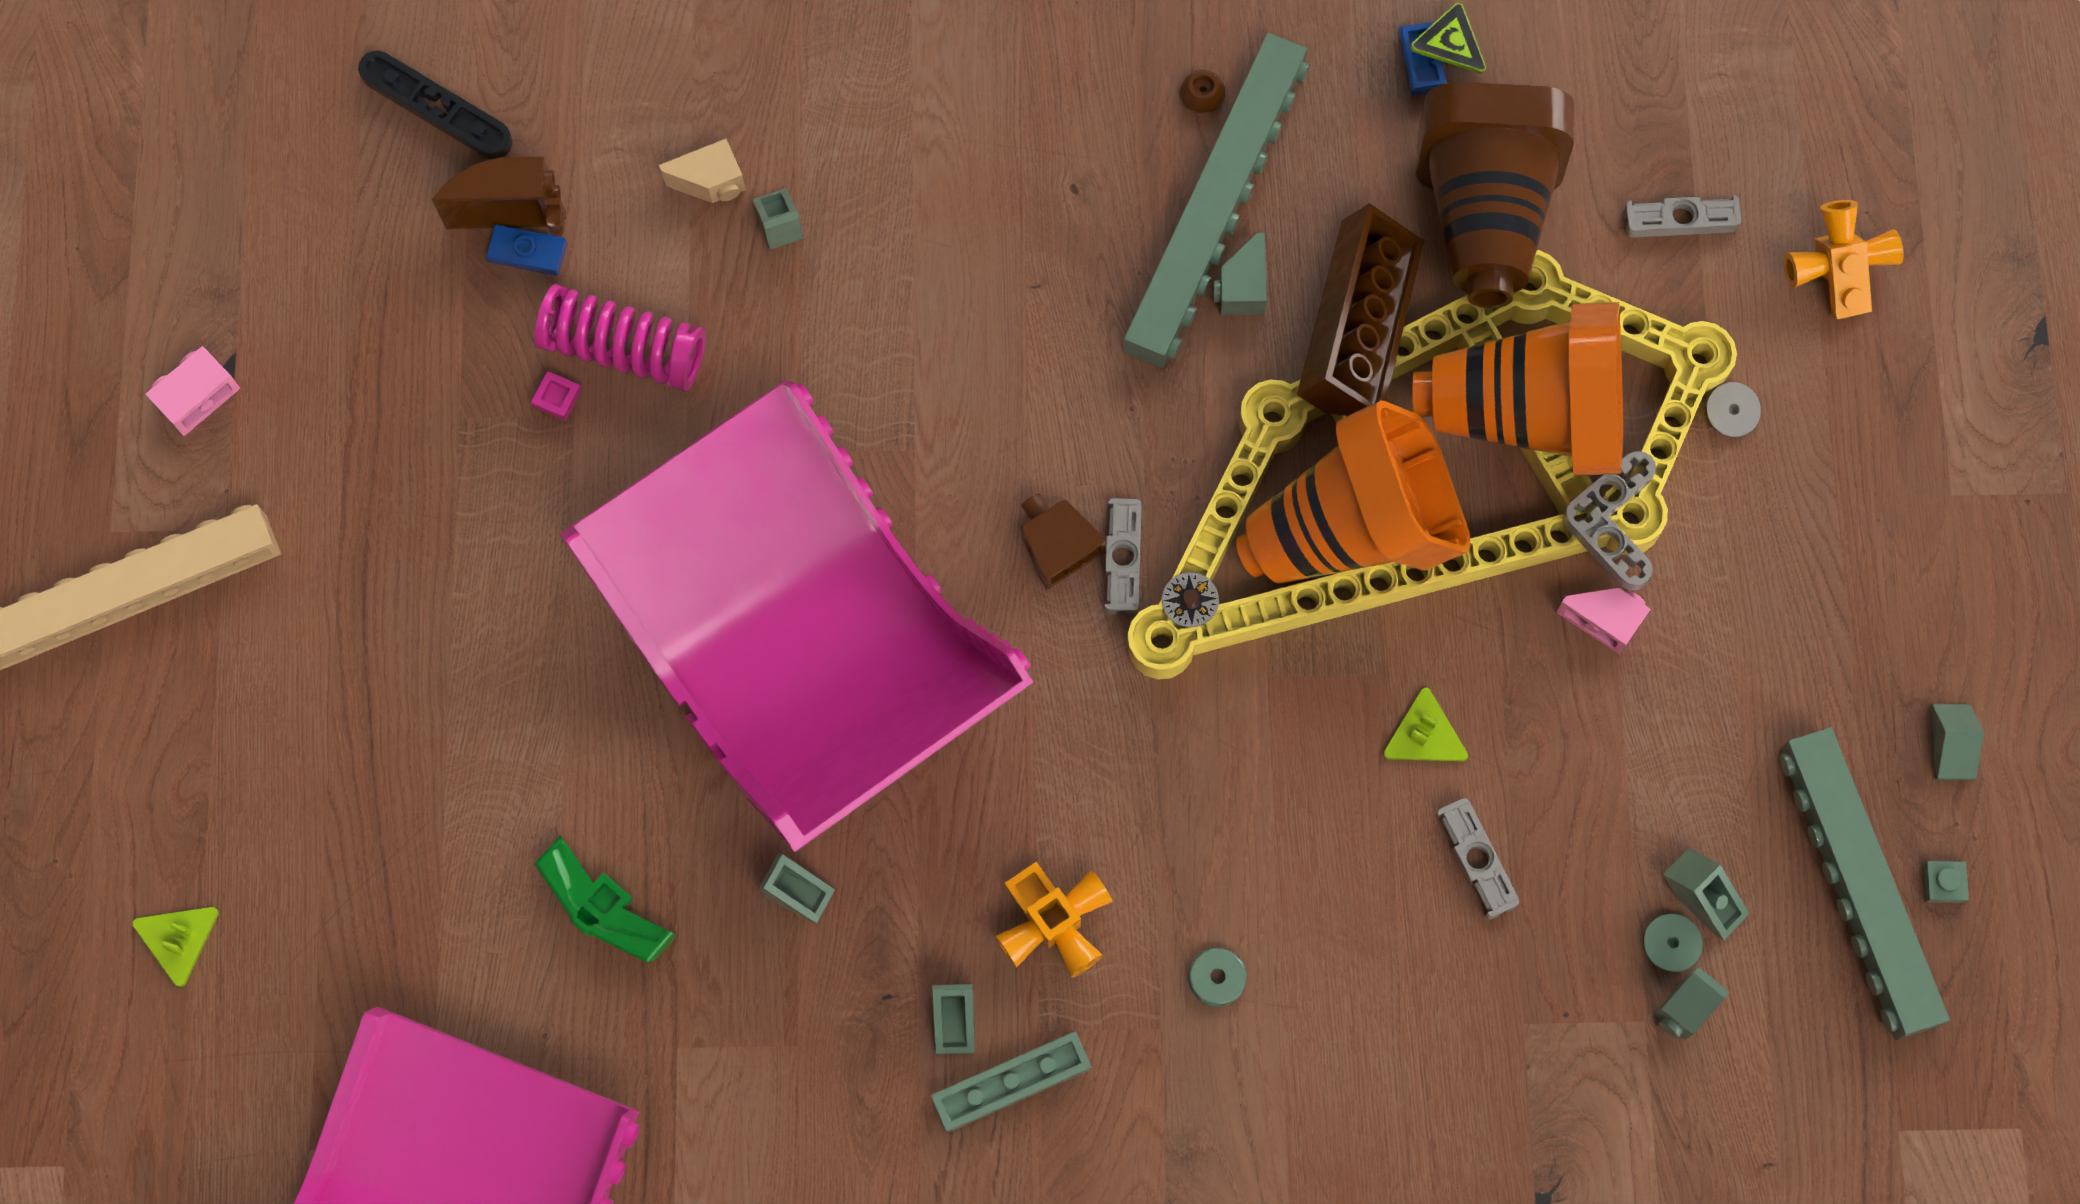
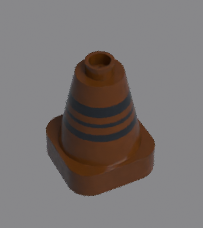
(1493, 170)

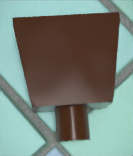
(1059, 539)

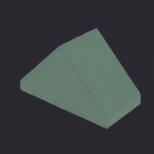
(778, 218)
(1956, 741)
(796, 889)
(954, 1018)

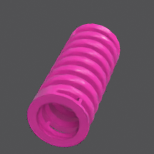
(677, 373)

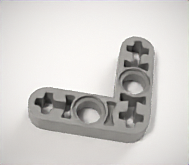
(1602, 524)

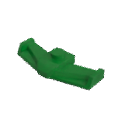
(600, 906)

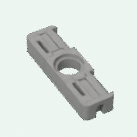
(1707, 217)
(1124, 533)
(1469, 834)

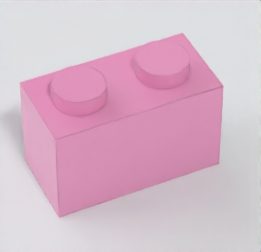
(192, 390)

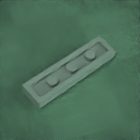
(1011, 1082)

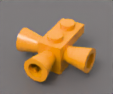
(1844, 259)
(1053, 918)

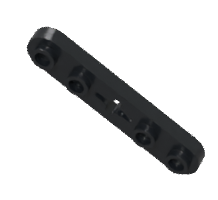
(464, 120)

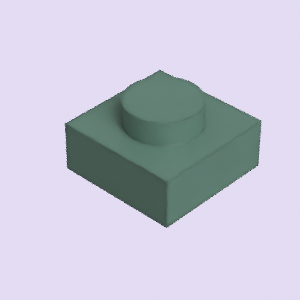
(1945, 881)

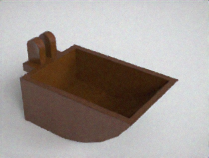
(502, 193)

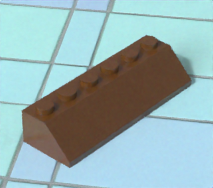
(1361, 313)

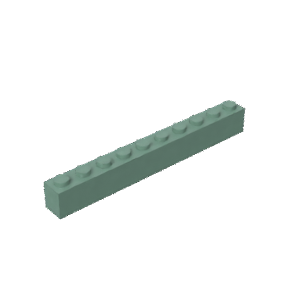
(1215, 201)

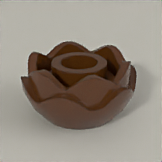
(1202, 101)

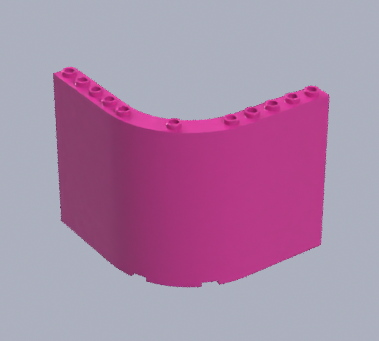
(790, 616)
(460, 1125)

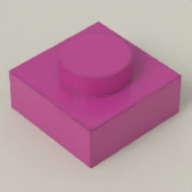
(556, 396)

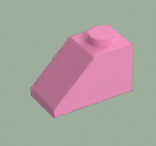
(1606, 615)

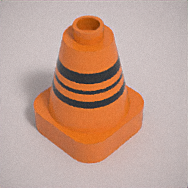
(1537, 390)
(1361, 505)

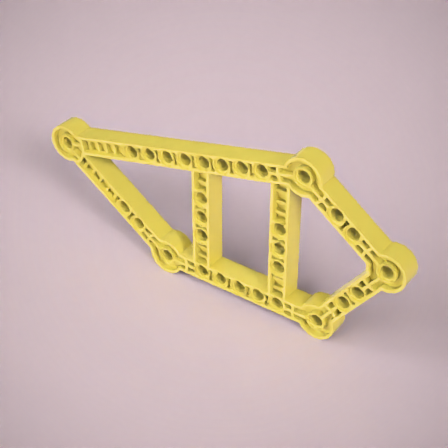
(1278, 611)

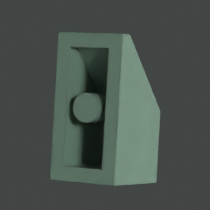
(1243, 280)
(1706, 892)
(1690, 1004)

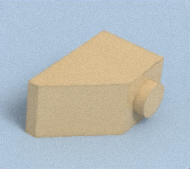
(705, 173)

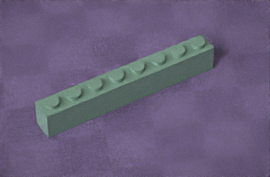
(1863, 884)

